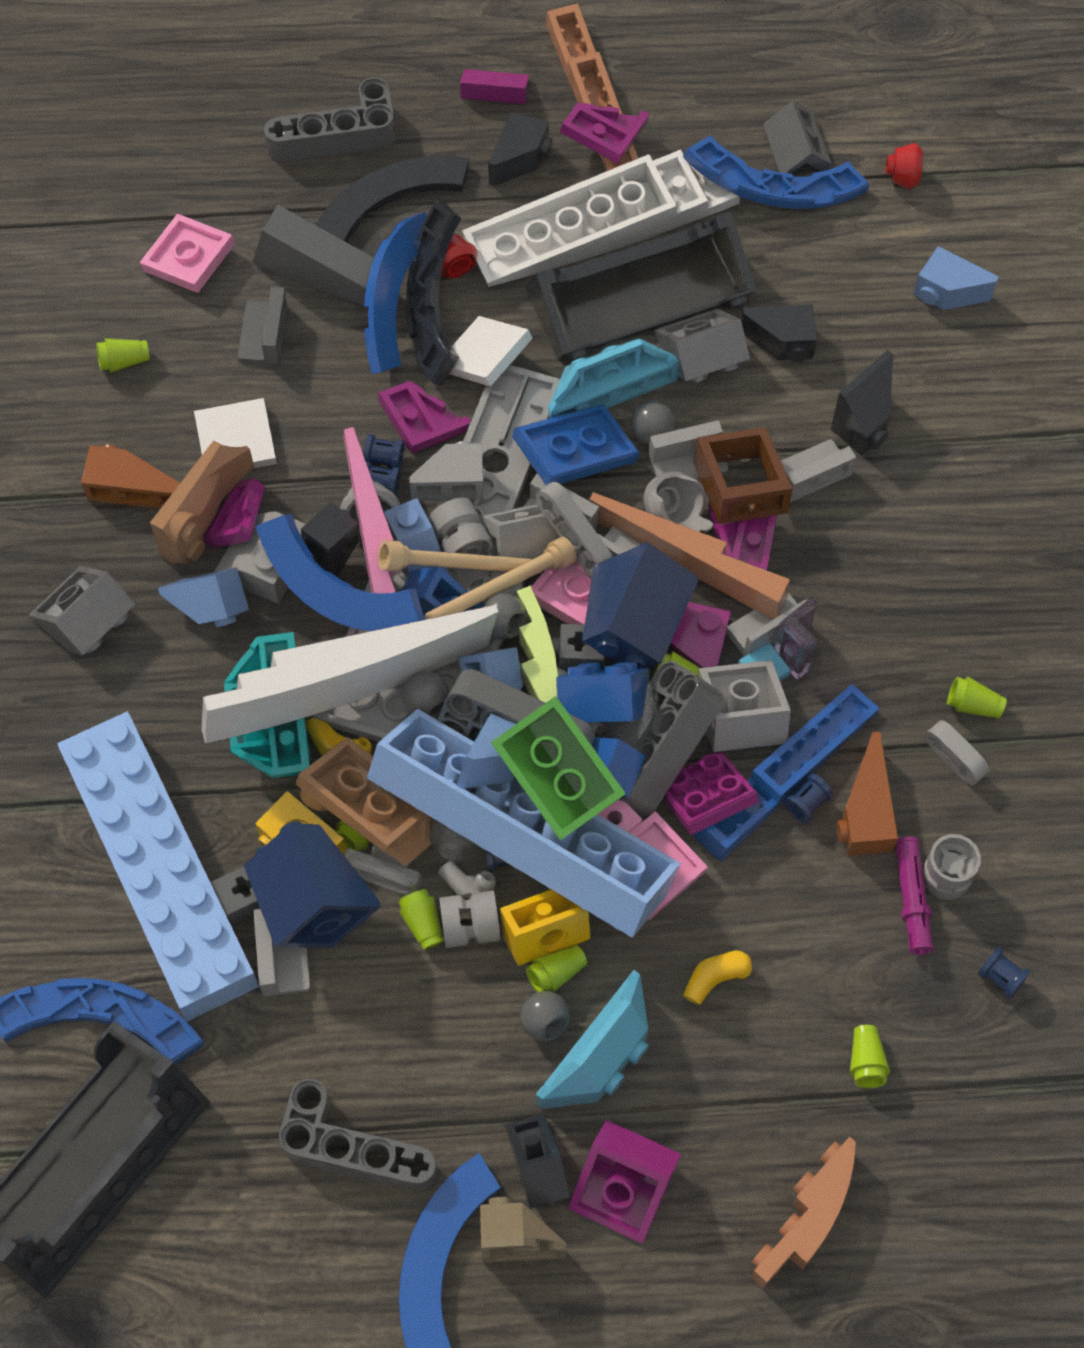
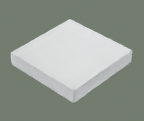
(488, 350)
(238, 426)

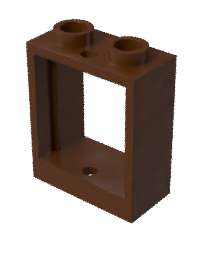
(733, 503)

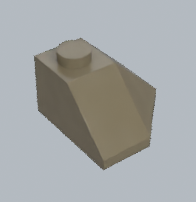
(516, 1234)

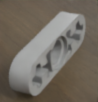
(572, 524)

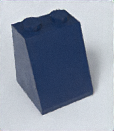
(637, 605)
(308, 889)

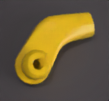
(326, 738)
(714, 971)

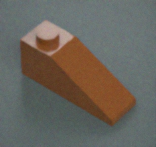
(124, 479)
(869, 816)

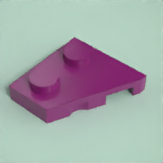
(604, 129)
(420, 417)
(236, 516)
(746, 539)
(701, 634)

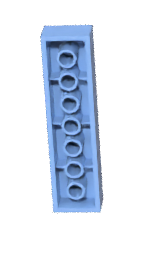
(592, 866)
(158, 867)

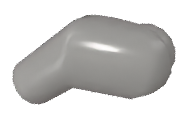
(466, 884)

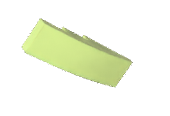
(541, 668)

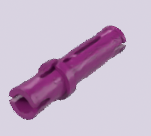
(915, 908)

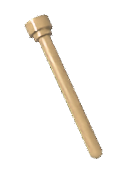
(395, 555)
(558, 555)

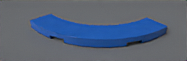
(774, 187)
(383, 291)
(325, 591)
(102, 1003)
(430, 1249)

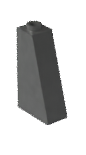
(312, 256)

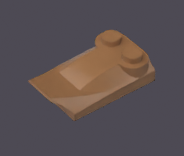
(196, 500)
(341, 786)

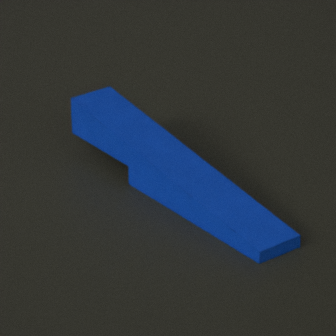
(789, 765)

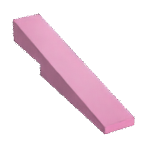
(370, 514)

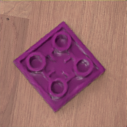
(709, 792)

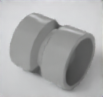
(459, 528)
(951, 866)
(483, 916)

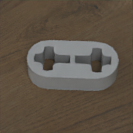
(956, 752)

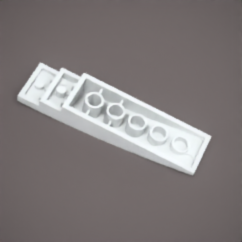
(596, 217)
(342, 671)

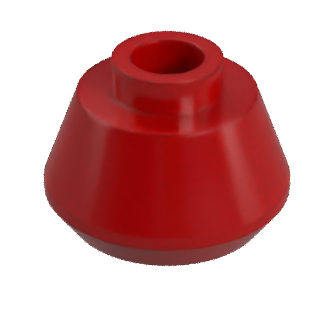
(905, 165)
(459, 257)

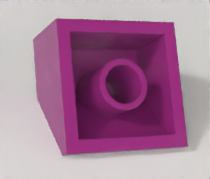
(624, 1181)

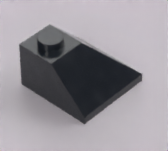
(865, 406)

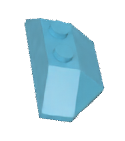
(613, 377)
(601, 1052)

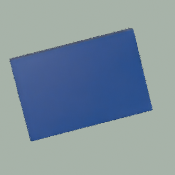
(575, 445)

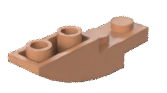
(819, 1203)

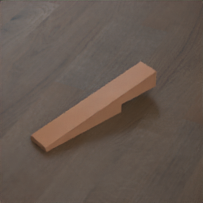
(583, 66)
(700, 555)

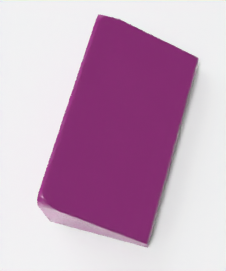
(494, 86)

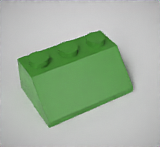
(558, 768)

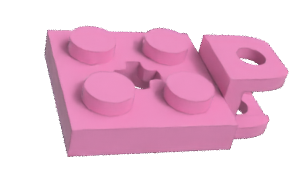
(663, 838)

